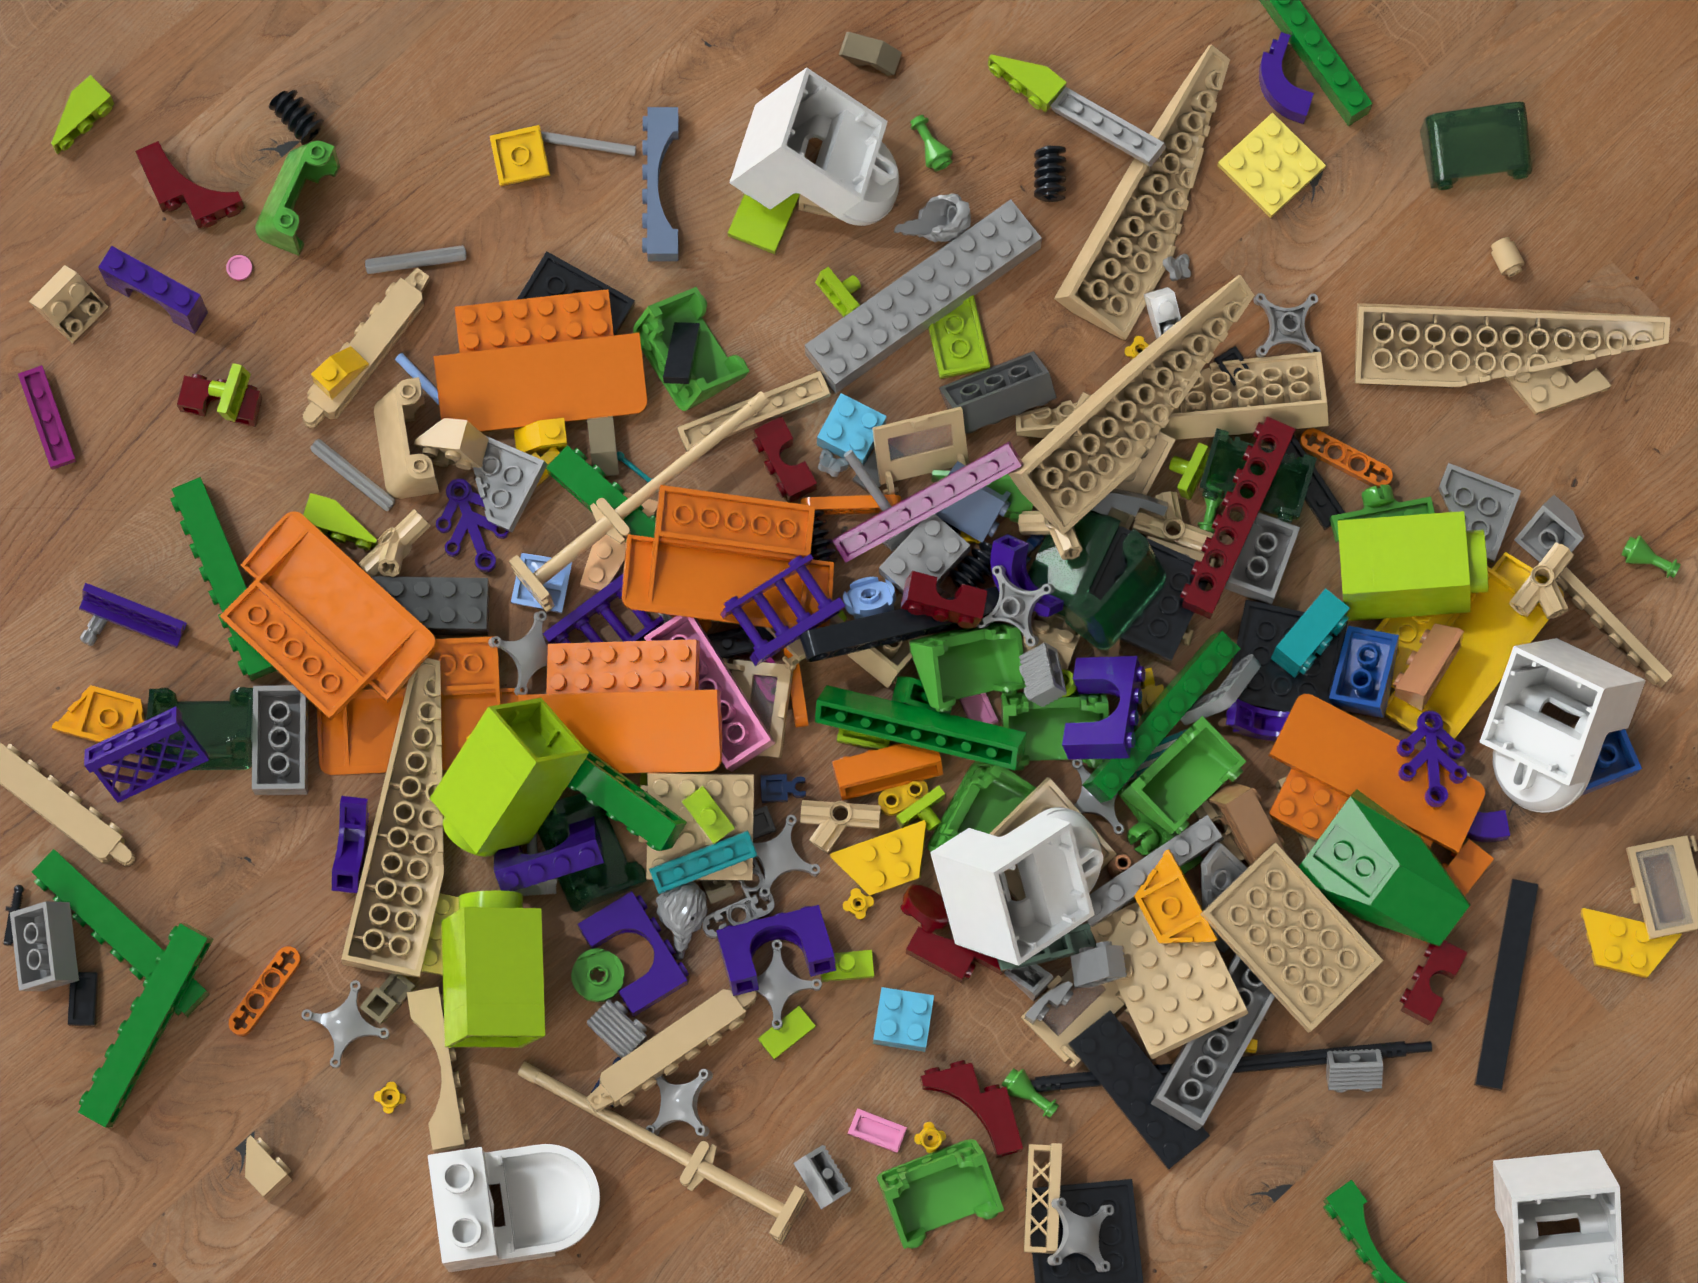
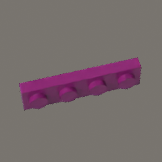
(47, 417)

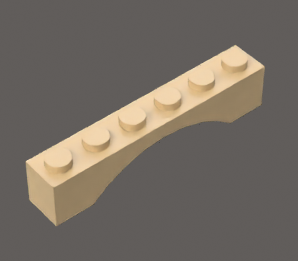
(446, 1123)

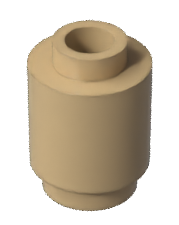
(1507, 257)

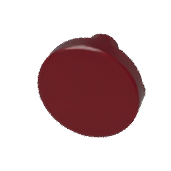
(925, 907)

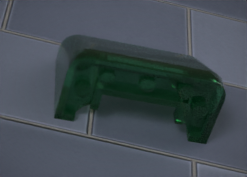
(1476, 143)
(1286, 491)
(1076, 575)
(1107, 619)
(219, 726)
(600, 881)

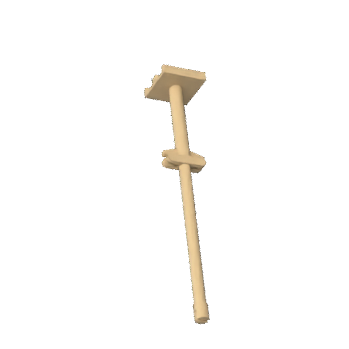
(611, 521)
(698, 1166)

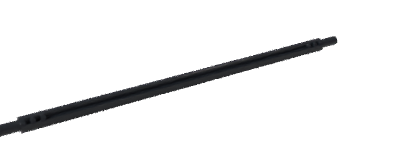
(1245, 1064)

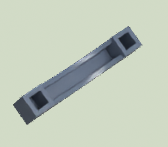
(661, 129)

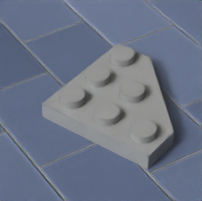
(507, 482)
(1484, 502)
(1218, 872)

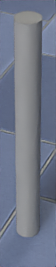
(589, 143)

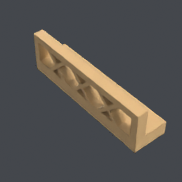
(1053, 1192)

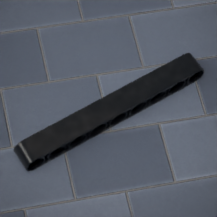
(877, 631)

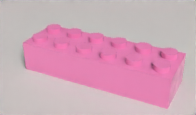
(742, 729)

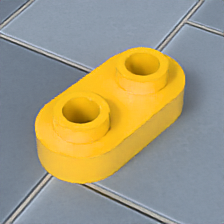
(903, 797)

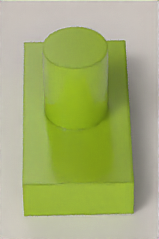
(839, 292)
(231, 391)
(1191, 470)
(923, 810)
(708, 814)
(851, 966)

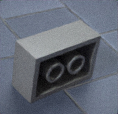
(929, 549)
(1263, 559)
(44, 946)

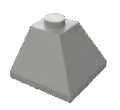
(1550, 525)

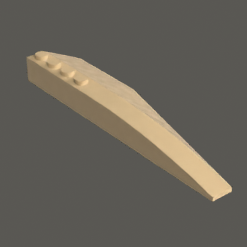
(1145, 211)
(1482, 344)
(1273, 386)
(1120, 421)
(406, 842)

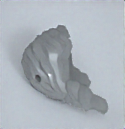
(940, 220)
(683, 913)

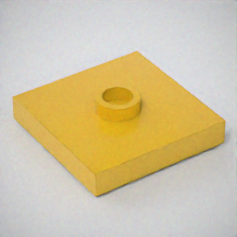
(519, 155)

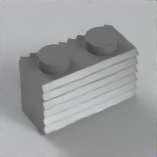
(1042, 675)
(1098, 965)
(617, 1029)
(1354, 1070)
(822, 1176)

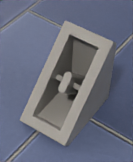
(1030, 979)

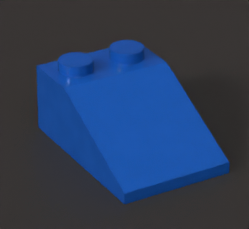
(1365, 672)

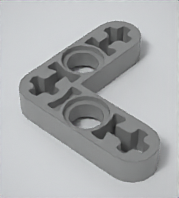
(1226, 693)
(747, 904)

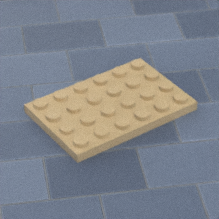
(1291, 937)
(1169, 987)

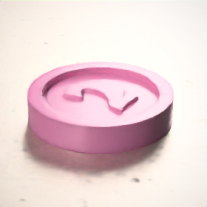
(239, 267)

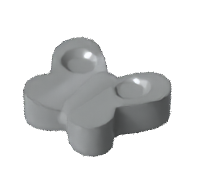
(1177, 268)
(830, 464)

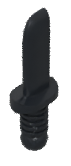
(16, 904)

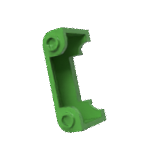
(278, 221)
(711, 367)
(968, 663)
(1047, 724)
(1184, 776)
(981, 802)
(939, 1191)

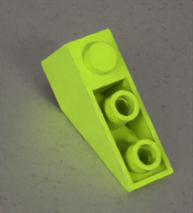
(1032, 80)
(82, 109)
(337, 522)

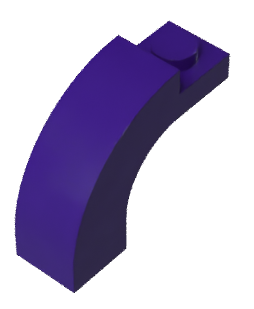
(1280, 94)
(1012, 555)
(1255, 721)
(1489, 827)
(351, 844)

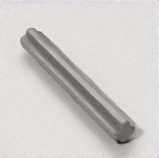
(415, 259)
(352, 475)

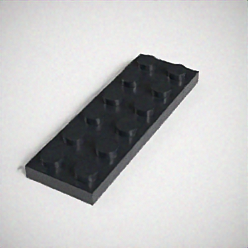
(1132, 1084)

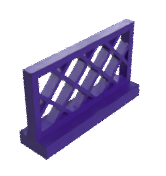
(132, 615)
(135, 742)

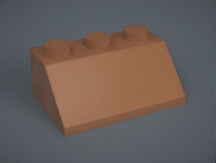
(1428, 665)

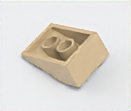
(886, 661)

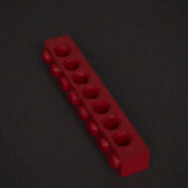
(1205, 602)

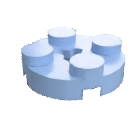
(881, 599)

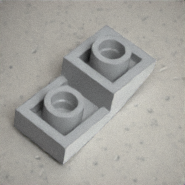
(1055, 997)

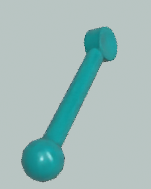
(621, 457)

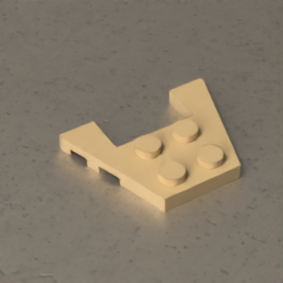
(1554, 388)

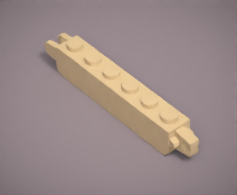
(372, 342)
(61, 808)
(669, 1048)

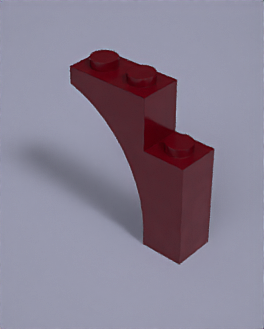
(174, 189)
(948, 957)
(990, 1107)

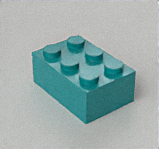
(1311, 634)

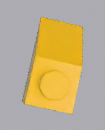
(339, 371)
(541, 436)

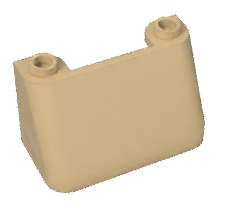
(403, 473)

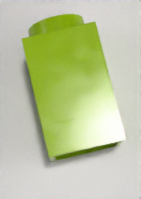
(1410, 565)
(507, 777)
(493, 972)

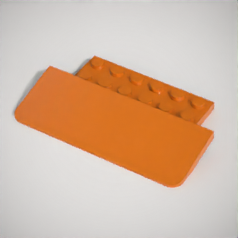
(540, 363)
(719, 549)
(324, 619)
(636, 704)
(365, 729)
(1340, 753)

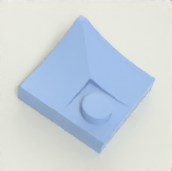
(555, 586)

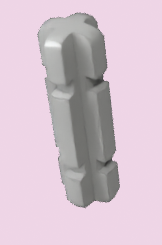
(95, 627)

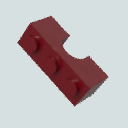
(196, 399)
(793, 480)
(922, 598)
(1420, 1000)

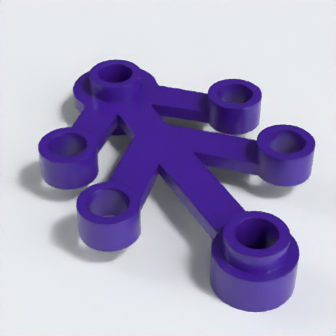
(468, 520)
(1432, 755)

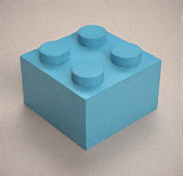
(850, 428)
(903, 1019)

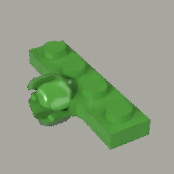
(1381, 503)
(1151, 835)

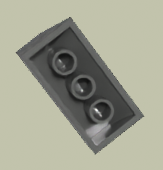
(1000, 391)

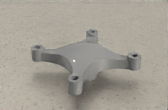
(1286, 324)
(1015, 605)
(528, 652)
(1089, 804)
(780, 857)
(779, 984)
(345, 1024)
(680, 1103)
(1080, 1235)

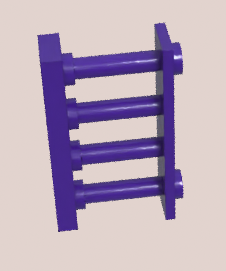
(600, 604)
(784, 634)

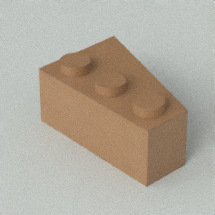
(1246, 819)

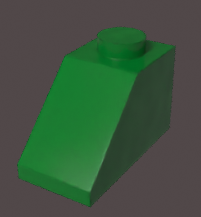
(911, 692)

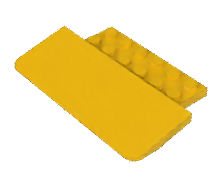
(1485, 649)

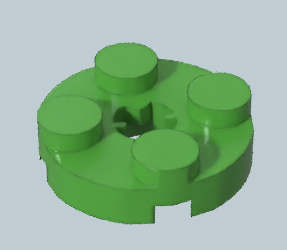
(604, 961)

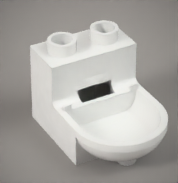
(854, 168)
(1540, 758)
(1058, 868)
(1557, 1190)
(546, 1201)

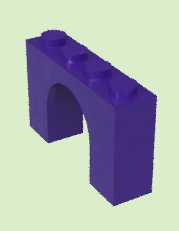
(129, 274)
(1115, 734)
(576, 853)
(628, 916)
(801, 927)

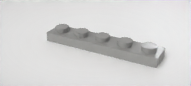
(1108, 126)

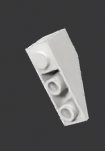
(1162, 310)

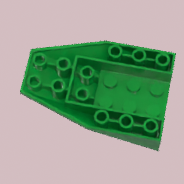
(1384, 873)

